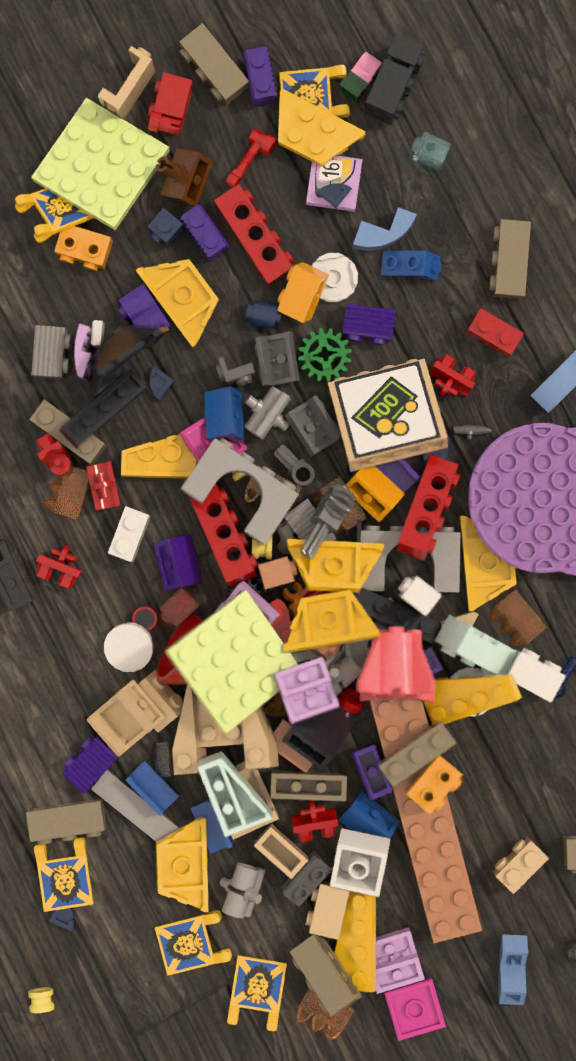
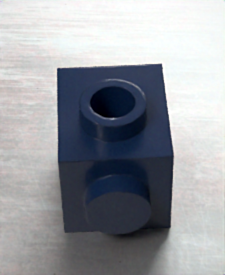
(165, 228)

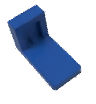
(411, 263)

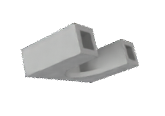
(275, 496)
(444, 557)

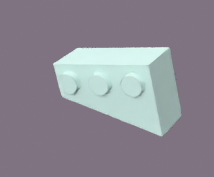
(475, 647)
(231, 795)

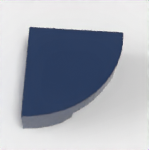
(334, 193)
(159, 382)
(63, 918)

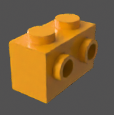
(83, 247)
(302, 292)
(374, 492)
(433, 784)

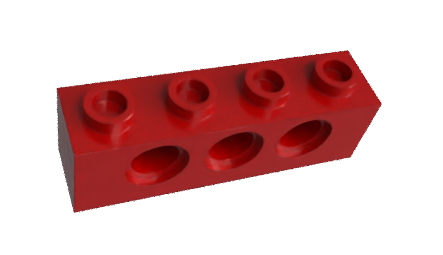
(241, 198)
(411, 541)
(233, 571)

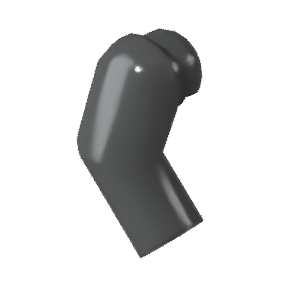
(285, 533)

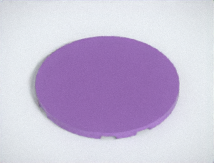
(527, 497)

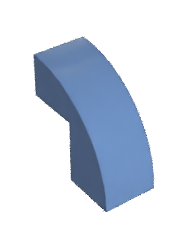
(375, 238)
(557, 384)
(512, 969)

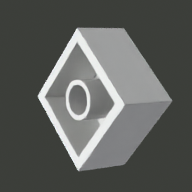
(535, 676)
(360, 862)

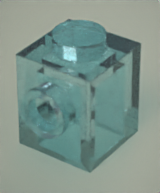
(430, 150)

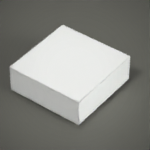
(97, 333)

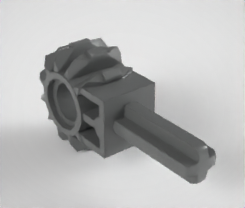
(328, 517)

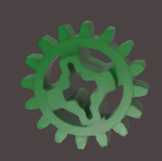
(312, 357)

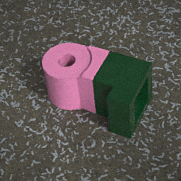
(360, 77)

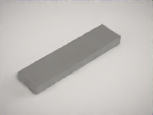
(133, 806)

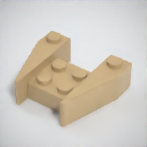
(198, 730)

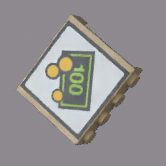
(388, 414)

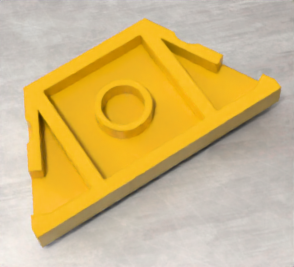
(312, 130)
(182, 295)
(336, 564)
(484, 572)
(329, 621)
(183, 865)

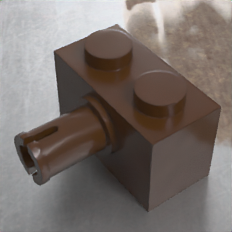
(185, 176)

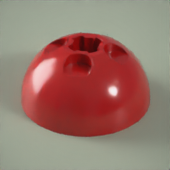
(166, 669)

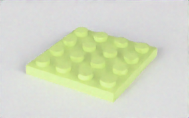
(100, 164)
(232, 661)

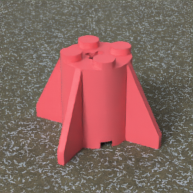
(396, 668)

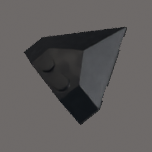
(118, 350)

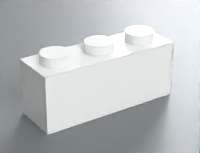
(418, 594)

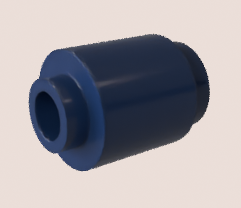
(263, 314)

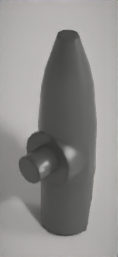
(470, 430)

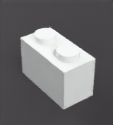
(129, 534)

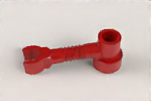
(260, 143)

